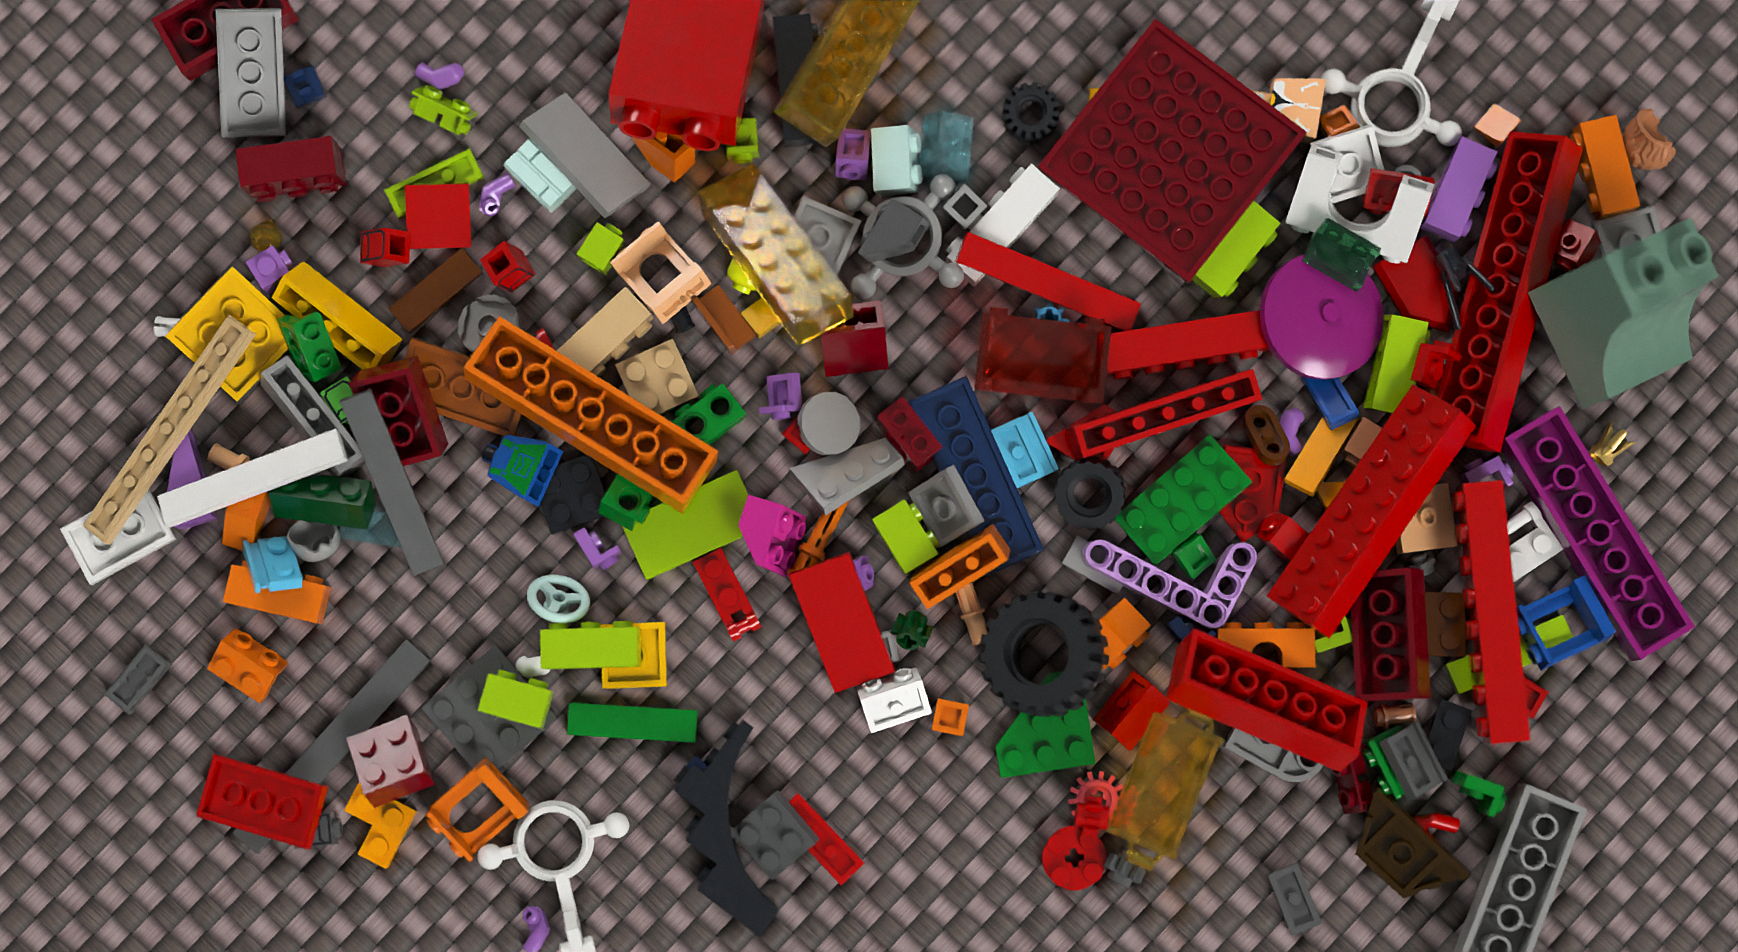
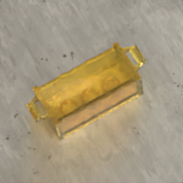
(1163, 786)

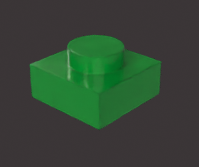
(1194, 556)

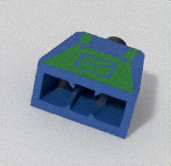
(522, 466)

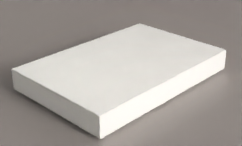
(139, 537)

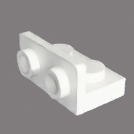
(894, 699)

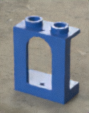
(1588, 607)

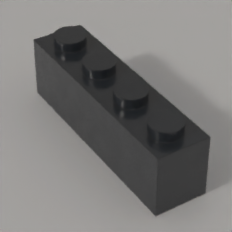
(793, 41)

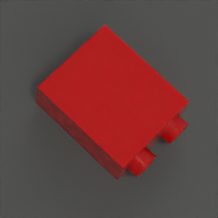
(685, 69)

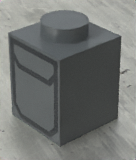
(328, 830)

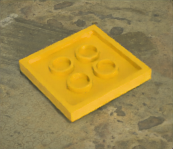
(240, 299)

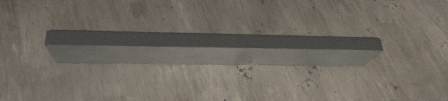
(355, 718)

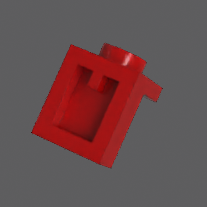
(1429, 363)

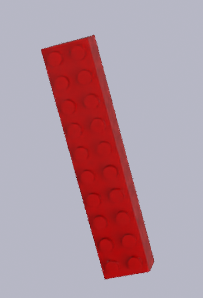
(1516, 259)

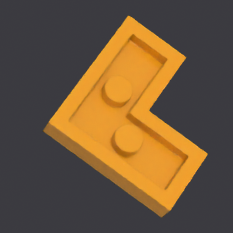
(388, 827)

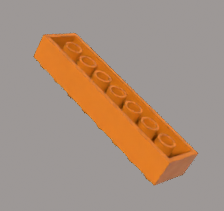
(590, 414)

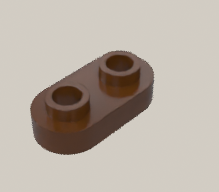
(1267, 437)

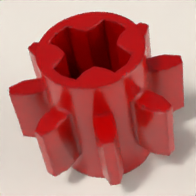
(1092, 816)

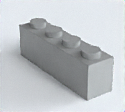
(308, 411)

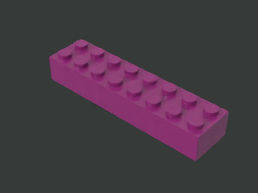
(1596, 533)

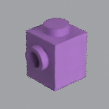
(270, 267)

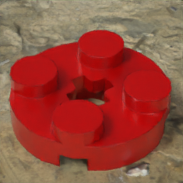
(1061, 872)

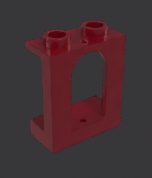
(908, 434)

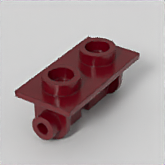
(1353, 795)

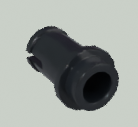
(682, 321)

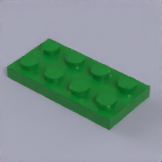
(1183, 500)

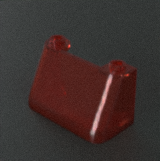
(1042, 357)

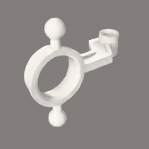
(1447, 132)
(615, 826)

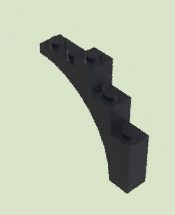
(726, 880)

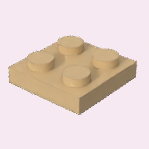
(658, 378)

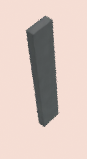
(391, 481)

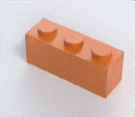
(1605, 168)
(960, 566)
(300, 603)

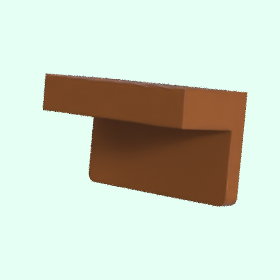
(724, 319)

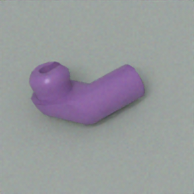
(441, 77)

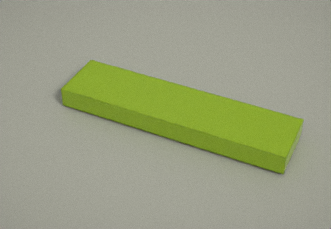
(1551, 633)

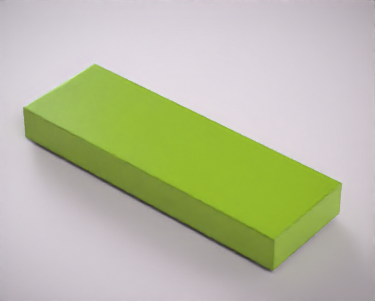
(455, 170)

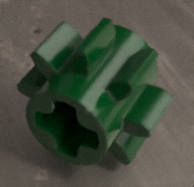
(911, 630)

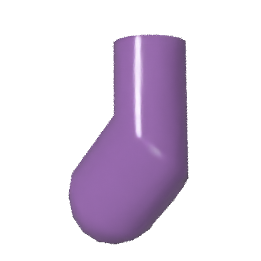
(492, 192)
(1290, 423)
(538, 927)

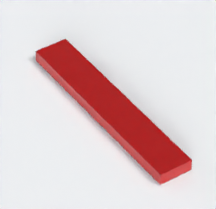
(1047, 282)

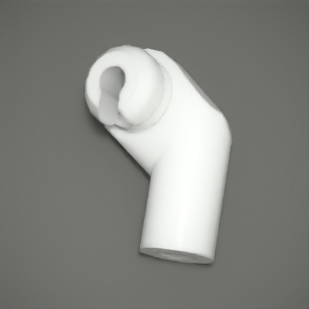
(530, 667)

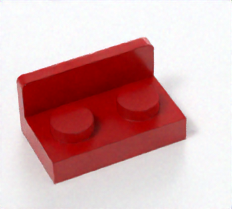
(1383, 188)

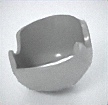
(313, 540)

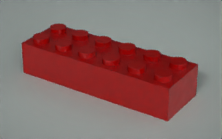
(1267, 700)

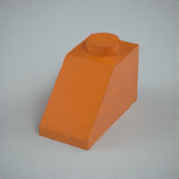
(667, 154)
(245, 520)

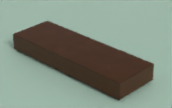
(435, 290)

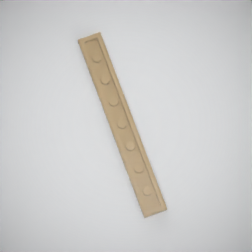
(169, 430)

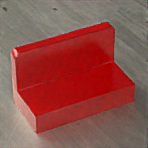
(1130, 710)

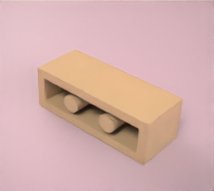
(608, 333)

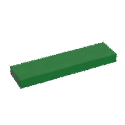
(632, 722)

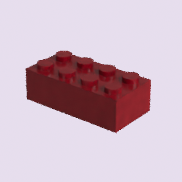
(192, 35)
(1391, 637)

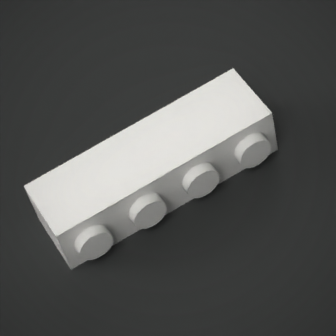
(1010, 214)

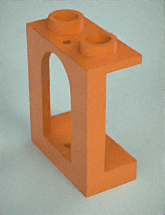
(468, 843)

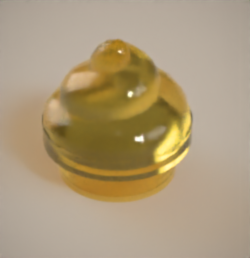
(265, 235)

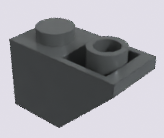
(894, 233)

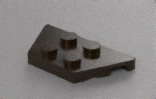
(1404, 850)

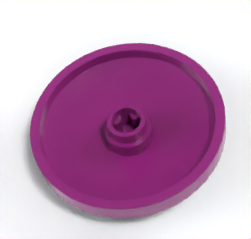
(1318, 322)

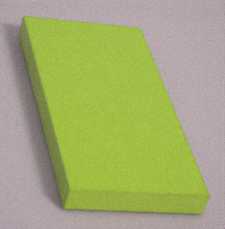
(707, 524)

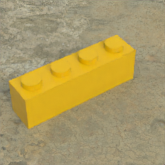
(349, 325)

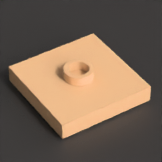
(1431, 525)

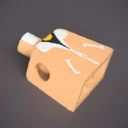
(1298, 101)

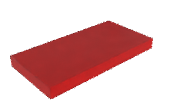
(842, 622)
(262, 801)

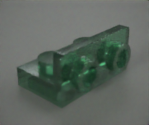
(1341, 254)

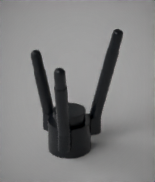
(1452, 270)

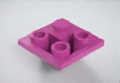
(771, 533)

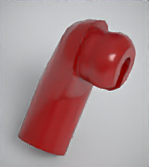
(1439, 821)

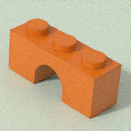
(1293, 645)

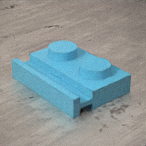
(1024, 450)
(272, 564)

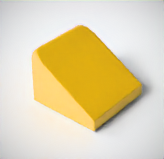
(760, 318)

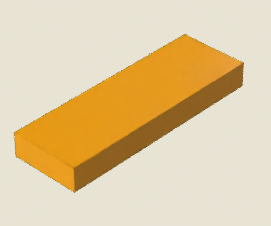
(1318, 456)

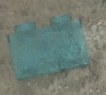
(946, 145)

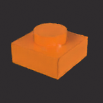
(950, 717)

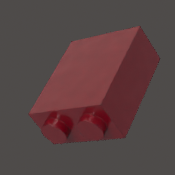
(857, 343)

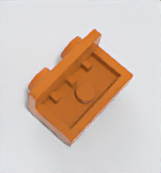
(246, 664)

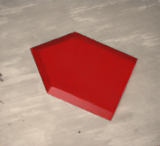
(1417, 286)
(1259, 499)

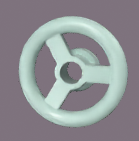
(558, 602)

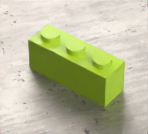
(1237, 252)
(1394, 362)
(590, 646)

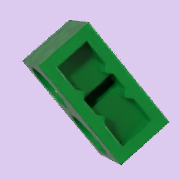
(714, 424)
(624, 490)

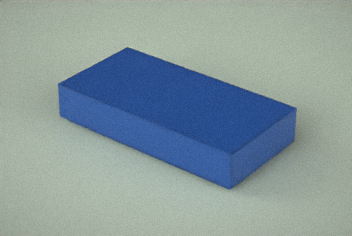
(1331, 401)

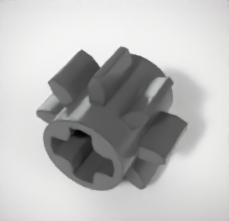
(1122, 870)

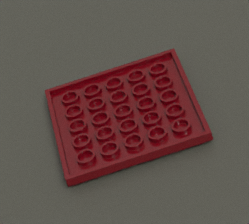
(1172, 150)

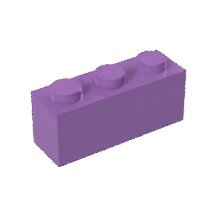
(1459, 190)

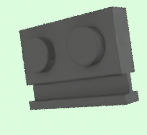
(1413, 761)

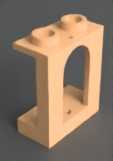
(675, 294)

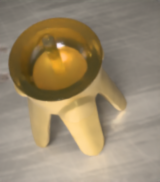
(1607, 449)

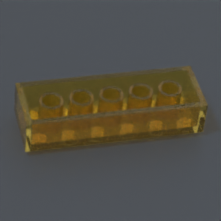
(842, 65)
(776, 254)

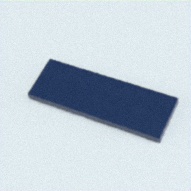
(969, 445)

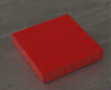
(438, 215)

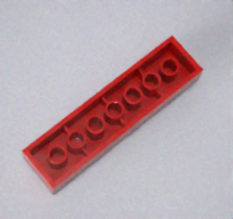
(1371, 510)
(1492, 612)

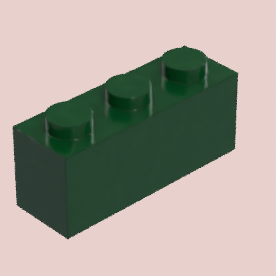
(325, 501)

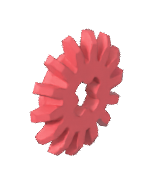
(1094, 785)

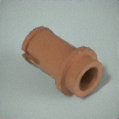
(1394, 715)

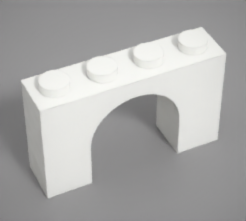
(1393, 233)

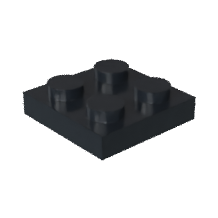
(573, 495)

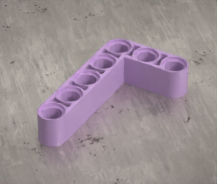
(1171, 586)

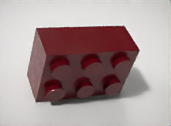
(291, 168)
(406, 408)

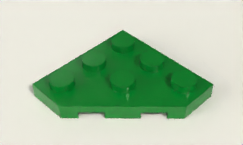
(1046, 743)

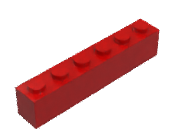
(1185, 344)
(1163, 413)

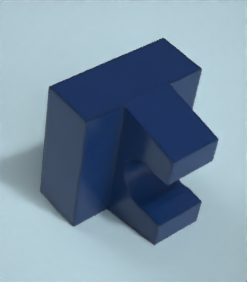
(305, 86)

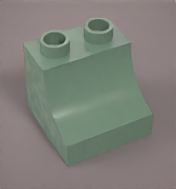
(1626, 312)

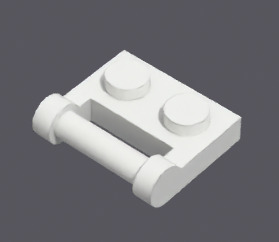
(1533, 547)

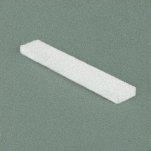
(252, 478)

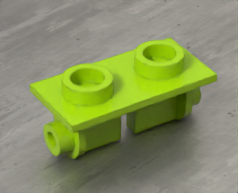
(431, 103)

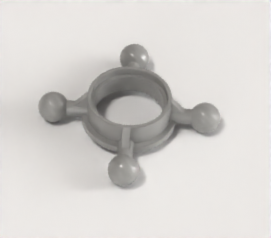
(950, 274)

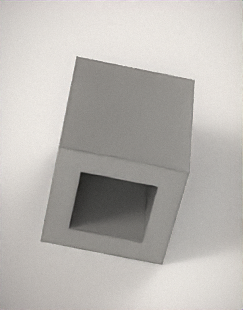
(963, 206)

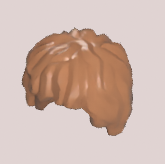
(1644, 144)

